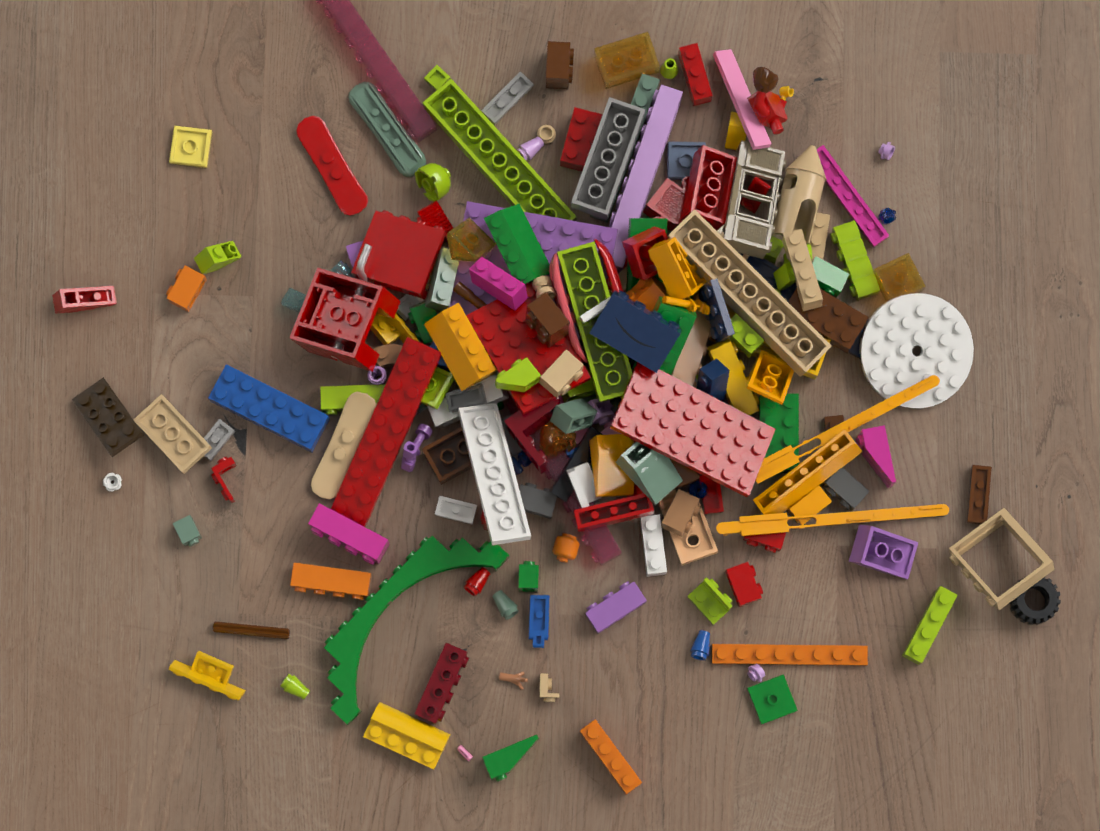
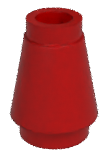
(477, 581)

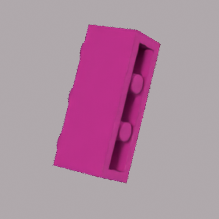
(498, 283)

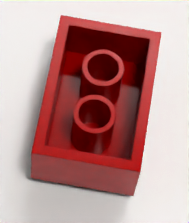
(579, 138)

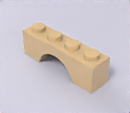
(802, 266)

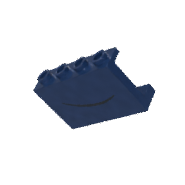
(636, 330)

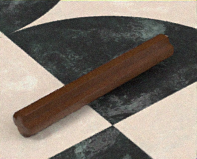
(251, 630)

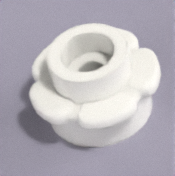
(117, 482)

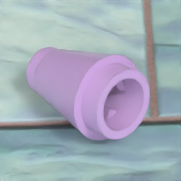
(530, 148)
(378, 371)

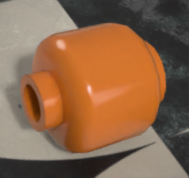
(565, 547)

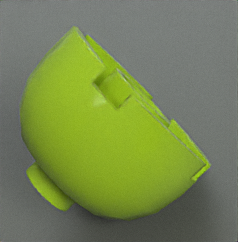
(434, 180)

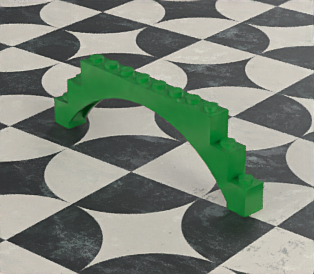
(425, 562)

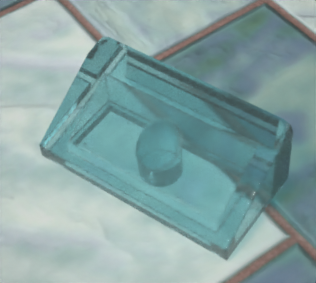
(293, 300)

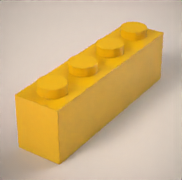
(736, 392)

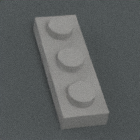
(507, 98)

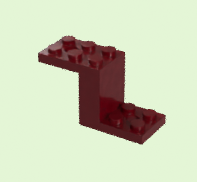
(523, 426)

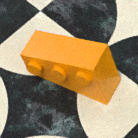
(674, 269)

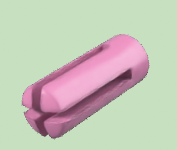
(464, 753)

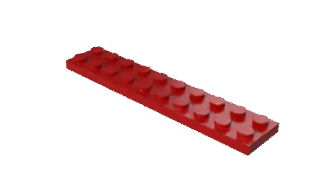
(386, 431)

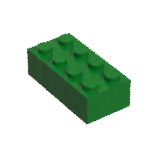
(685, 320)
(785, 421)

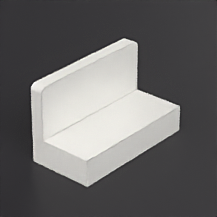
(583, 483)

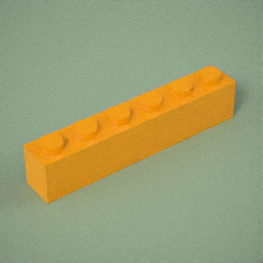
(808, 474)

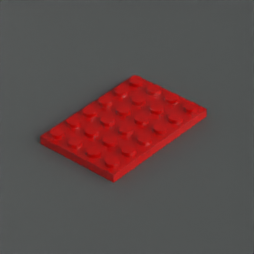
(510, 339)

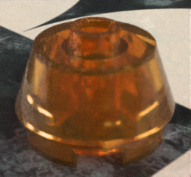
(555, 440)

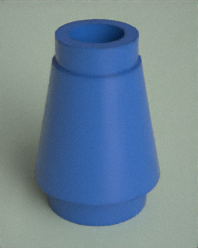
(700, 647)

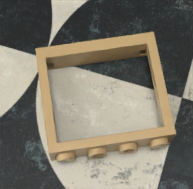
(981, 532)

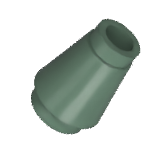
(505, 605)

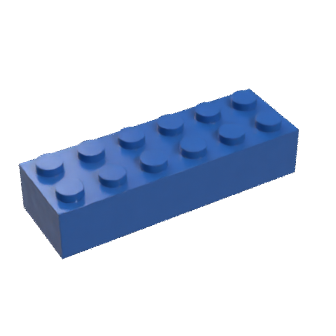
(269, 408)

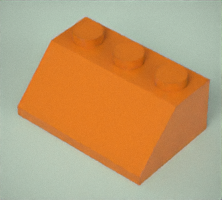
(647, 292)

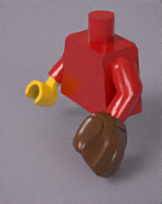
(766, 104)

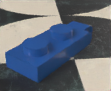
(539, 619)

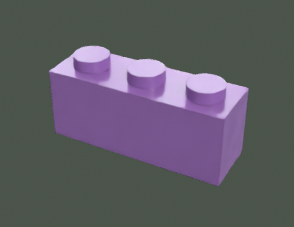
(615, 606)

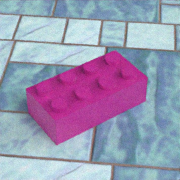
(349, 534)

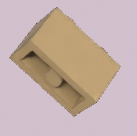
(561, 374)

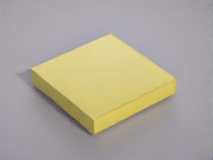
(190, 146)

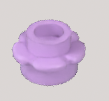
(886, 151)
(756, 673)

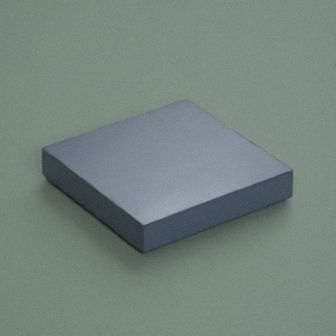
(680, 158)

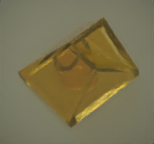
(469, 242)

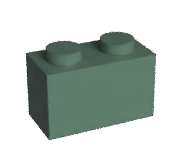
(573, 415)

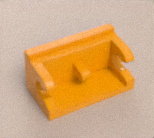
(810, 504)

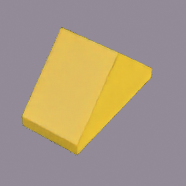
(735, 132)

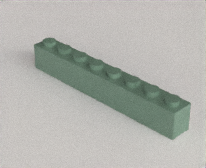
(643, 99)

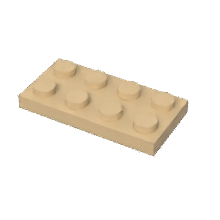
(172, 434)

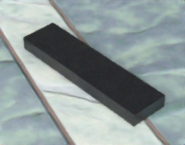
(563, 487)

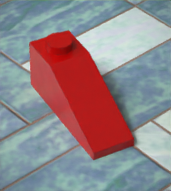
(83, 299)

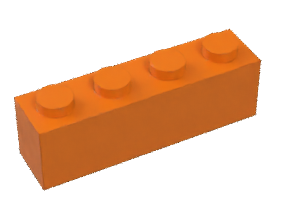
(331, 580)
(610, 757)

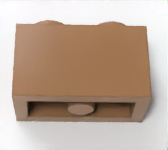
(680, 513)

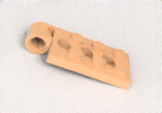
(700, 529)

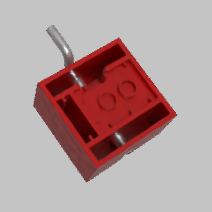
(340, 314)

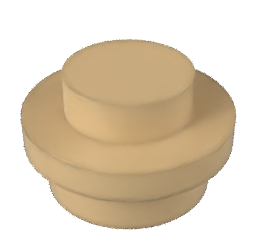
(546, 133)

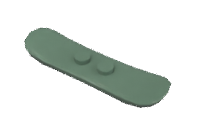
(386, 128)

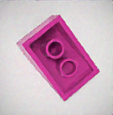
(877, 453)

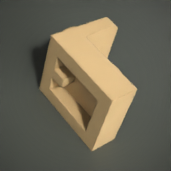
(545, 685)

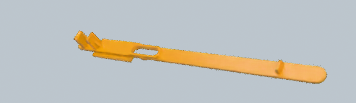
(786, 458)
(778, 522)

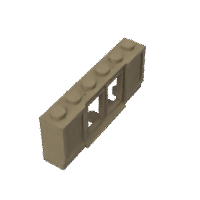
(745, 232)

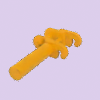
(688, 303)

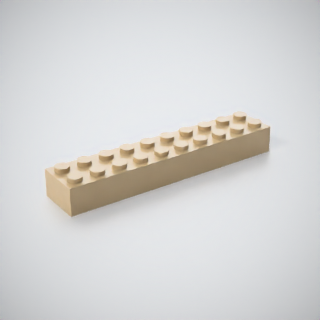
(750, 294)

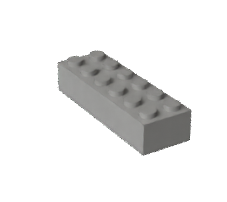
(608, 158)

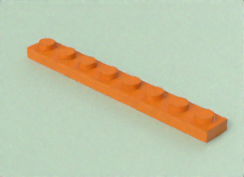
(790, 654)

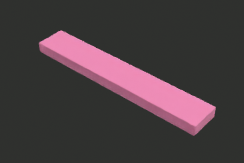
(739, 93)

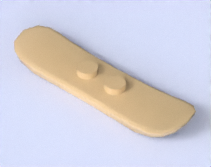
(343, 445)

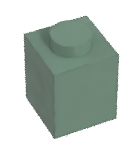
(187, 531)

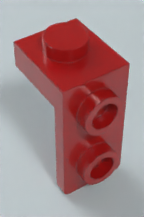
(224, 465)

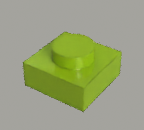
(437, 77)

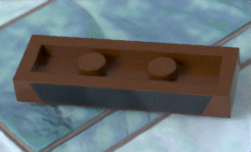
(979, 494)

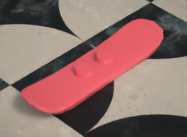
(562, 302)

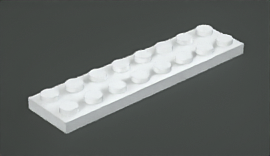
(494, 474)

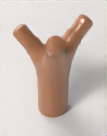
(514, 678)

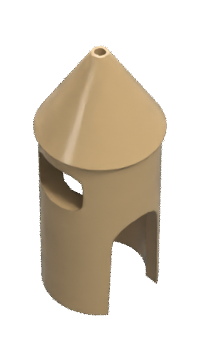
(800, 194)

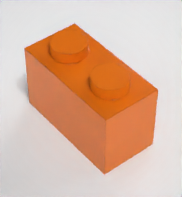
(186, 288)

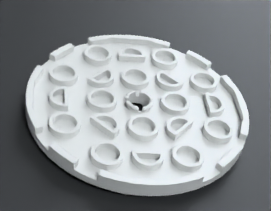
(911, 322)

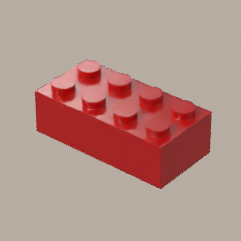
(710, 185)

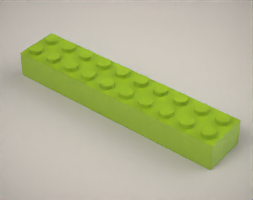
(493, 153)

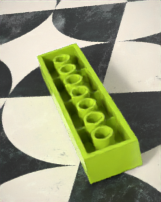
(586, 289)

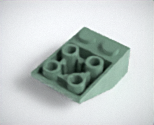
(649, 471)

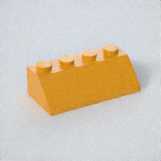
(460, 347)

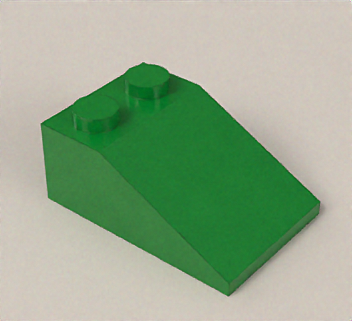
(504, 760)

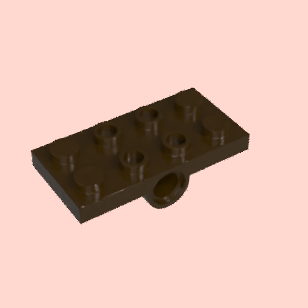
(107, 417)

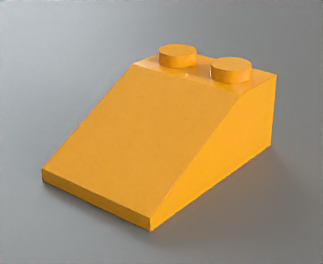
(770, 377)
(607, 475)

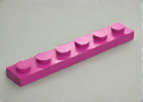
(851, 199)

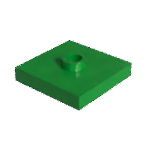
(772, 699)

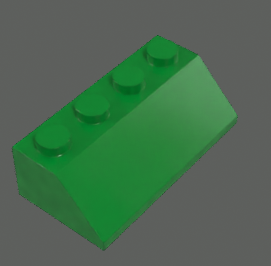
(518, 244)

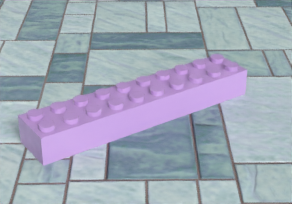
(644, 167)

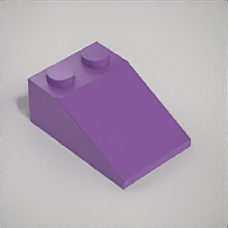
(883, 551)

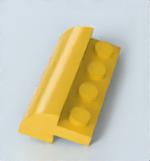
(406, 735)

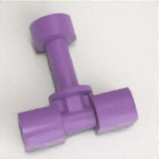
(412, 450)

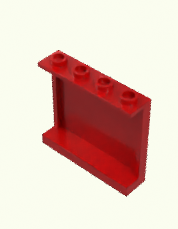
(400, 253)

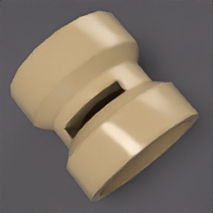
(543, 285)

